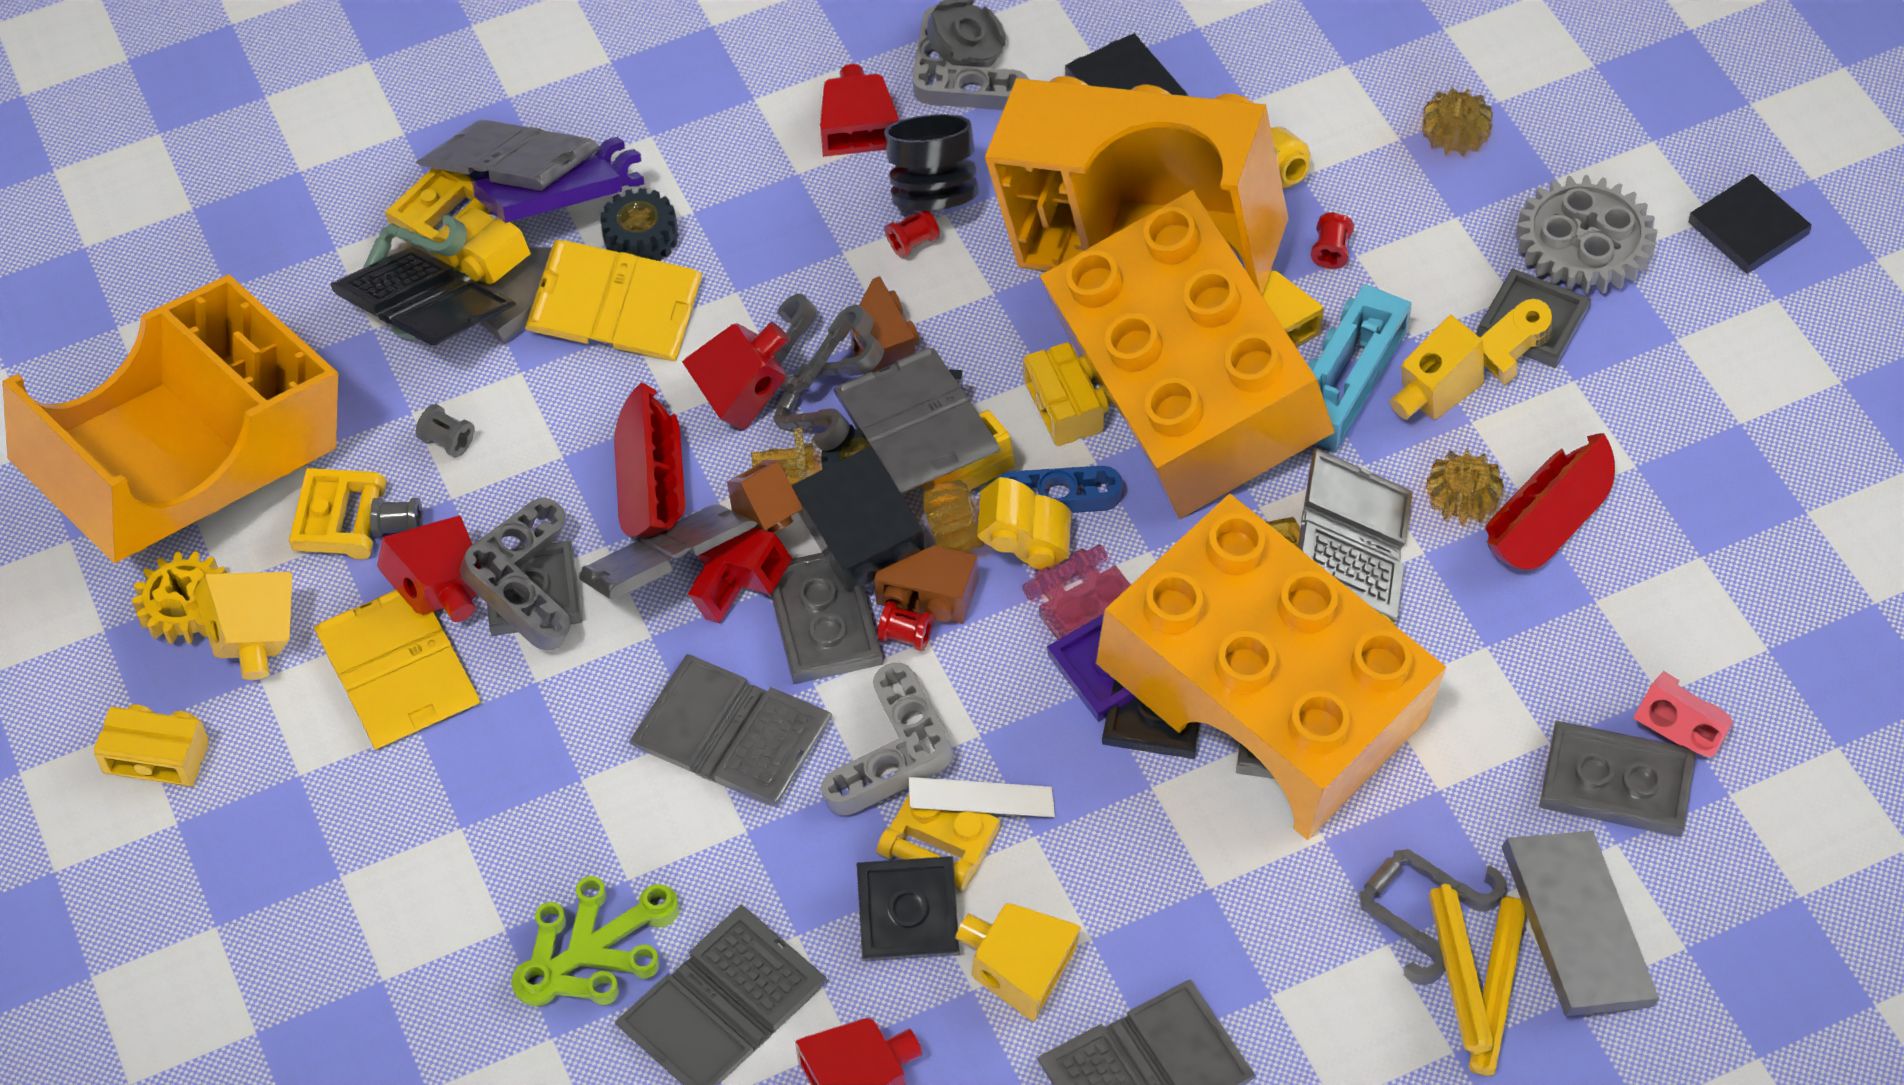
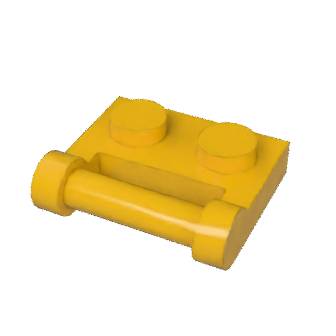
(430, 200)
(323, 510)
(956, 832)

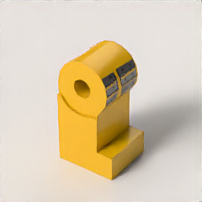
(1513, 335)

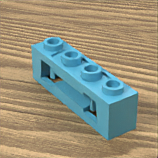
(1382, 324)

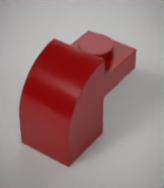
(747, 561)

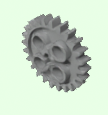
(1586, 234)

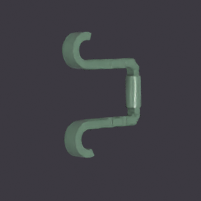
(449, 247)

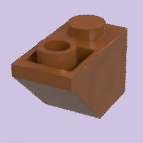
(888, 325)
(764, 496)
(930, 581)

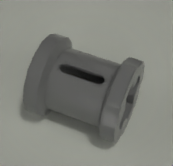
(445, 430)
(395, 516)

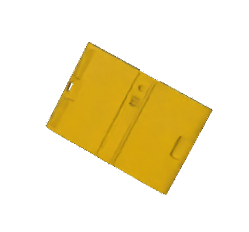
(614, 300)
(395, 667)

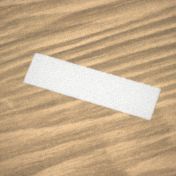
(981, 797)

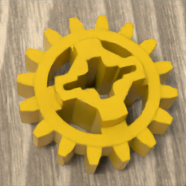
(159, 600)

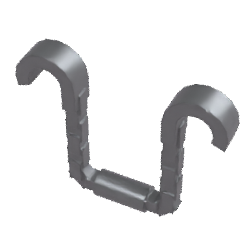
(800, 314)
(830, 417)
(1388, 872)

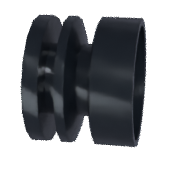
(931, 162)

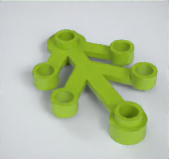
(590, 948)

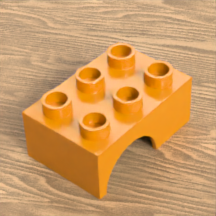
(1094, 159)
(1188, 353)
(186, 425)
(1273, 654)

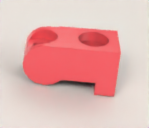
(1683, 716)

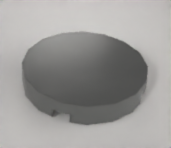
(966, 33)

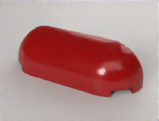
(648, 466)
(1552, 504)

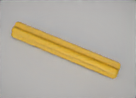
(1460, 970)
(1500, 979)

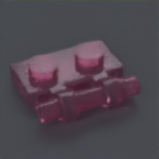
(1082, 603)

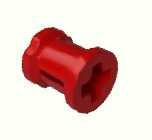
(911, 232)
(1331, 248)
(905, 626)

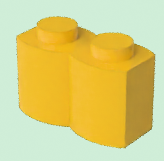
(489, 249)
(1024, 523)

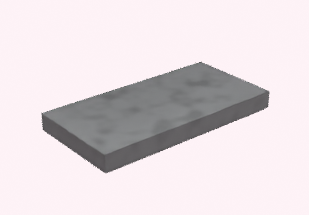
(1579, 923)

